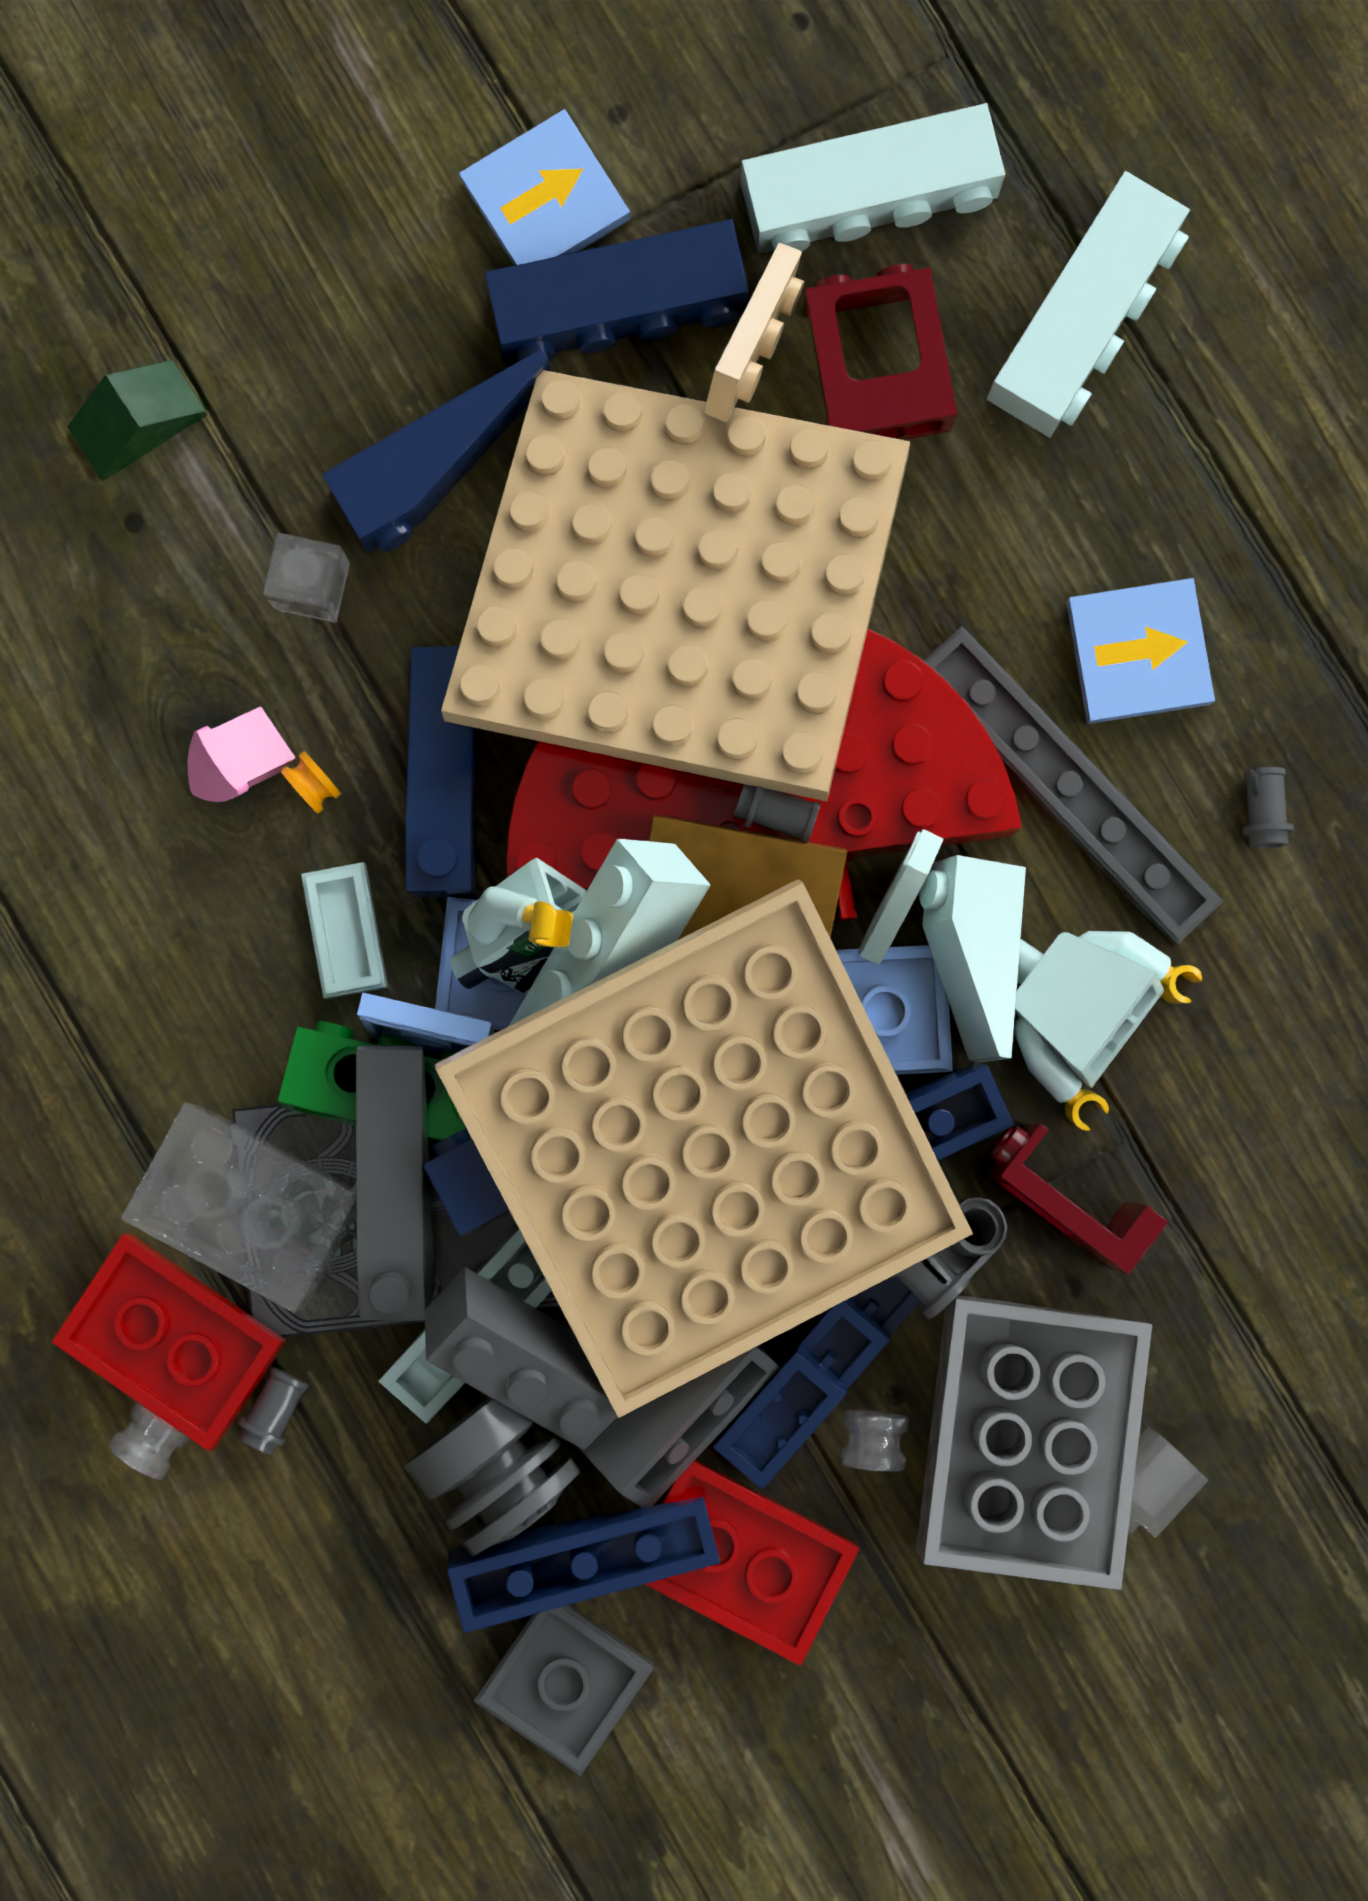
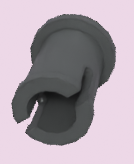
(1266, 808)
(777, 811)
(271, 1411)

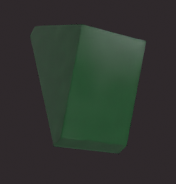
(134, 415)

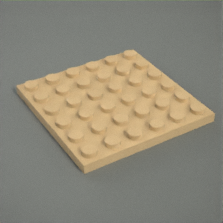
(679, 585)
(705, 1147)

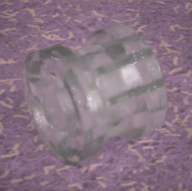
(874, 1440)
(147, 1443)

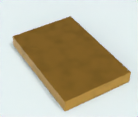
(750, 866)

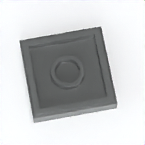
(564, 1684)

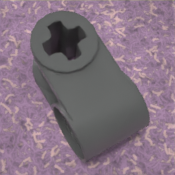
(946, 1273)

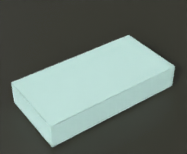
(900, 896)
(344, 930)

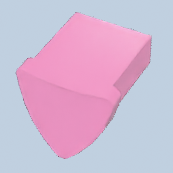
(235, 756)

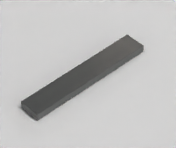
(1076, 792)

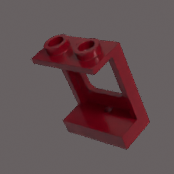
(890, 405)
(1115, 1246)

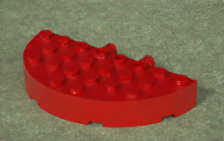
(903, 766)

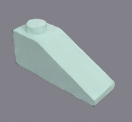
(975, 941)

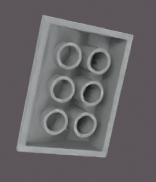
(1033, 1442)

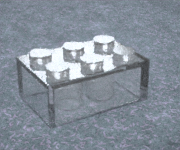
(243, 1207)

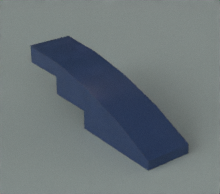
(813, 1379)

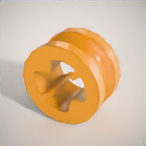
(310, 782)

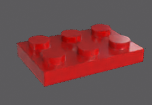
(169, 1341)
(773, 1569)

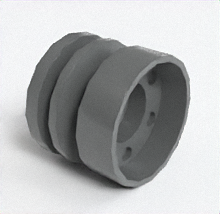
(493, 1474)

